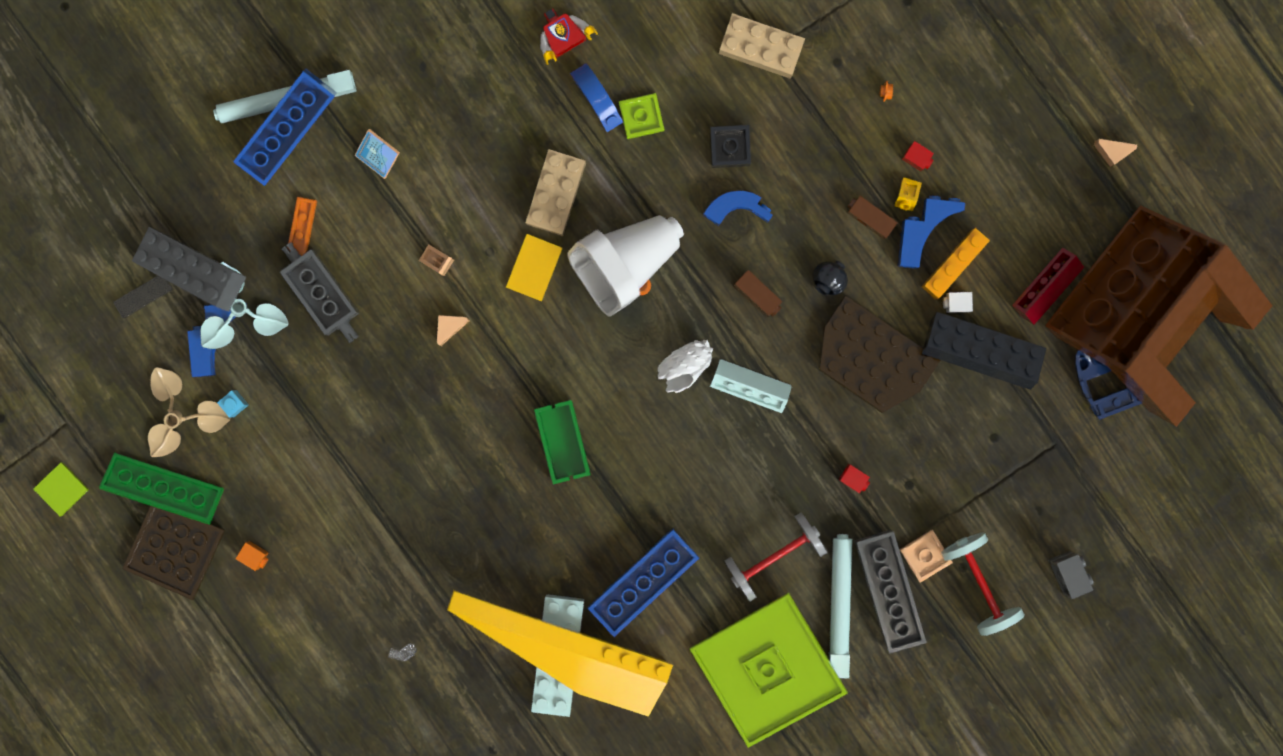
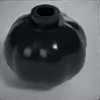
(830, 278)

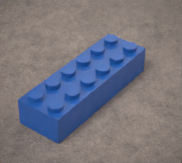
(285, 127)
(643, 582)

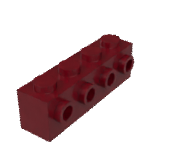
(1048, 286)

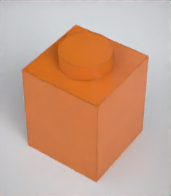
(252, 556)

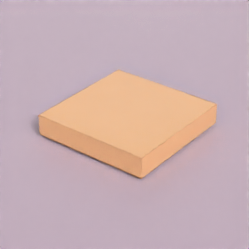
(925, 556)

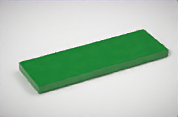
(161, 488)

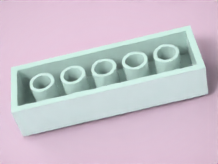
(550, 694)

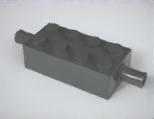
(319, 292)

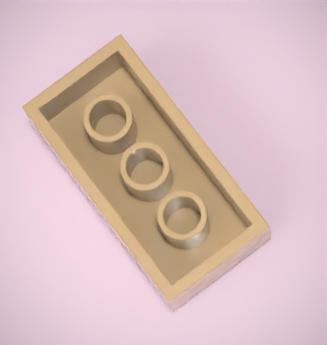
(761, 46)
(555, 192)

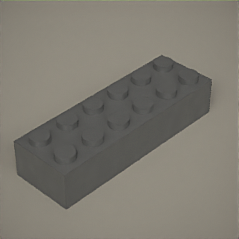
(189, 269)
(890, 591)

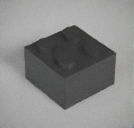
(1071, 574)

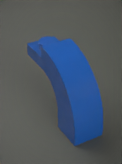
(597, 97)
(736, 200)

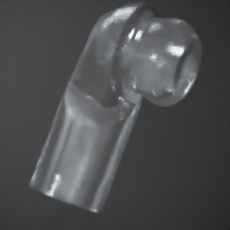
(404, 654)

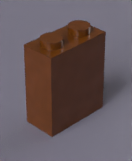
(758, 294)

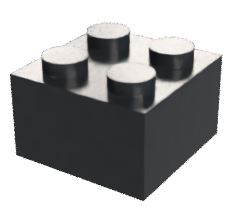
(730, 146)

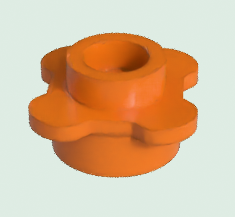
(886, 91)

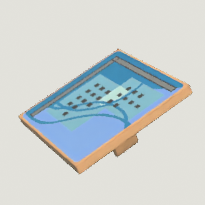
(377, 153)

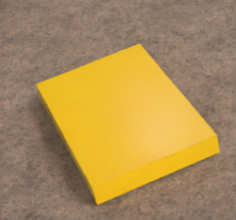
(534, 267)

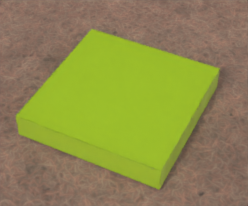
(641, 116)
(61, 489)

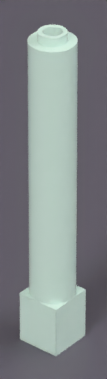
(340, 82)
(840, 605)

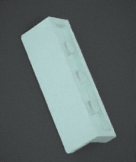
(751, 386)

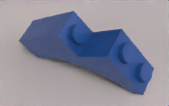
(916, 232)
(203, 358)

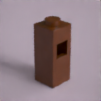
(871, 217)

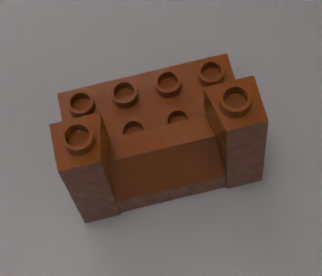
(1148, 302)

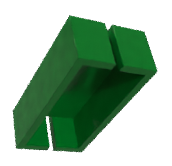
(562, 442)

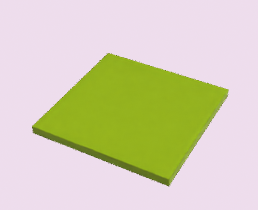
(768, 670)

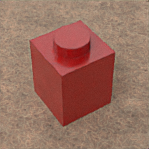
(918, 156)
(854, 479)

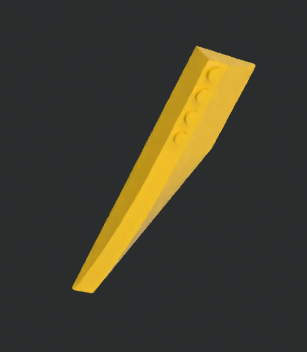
(573, 658)

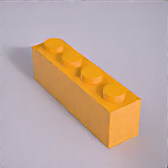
(955, 263)

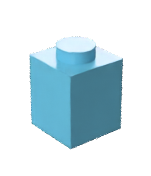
(232, 403)

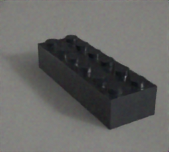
(984, 350)

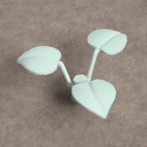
(267, 322)

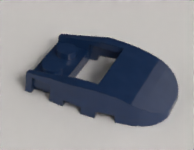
(1110, 404)

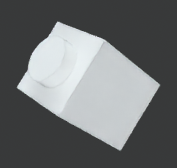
(958, 302)

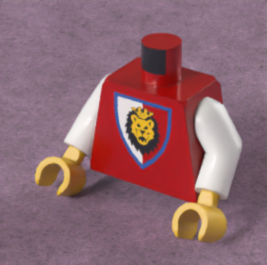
(563, 34)

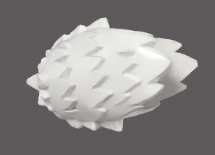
(685, 365)

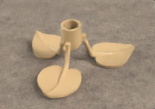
(161, 437)

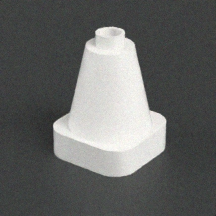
(622, 261)

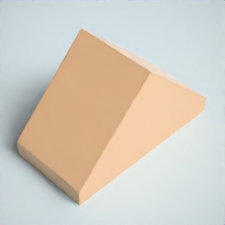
(1113, 151)
(436, 260)
(448, 327)

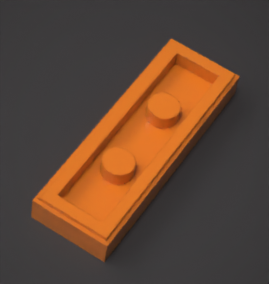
(302, 224)

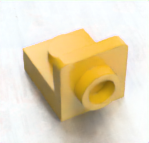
(908, 194)

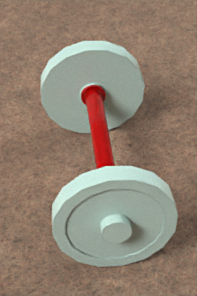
(999, 620)

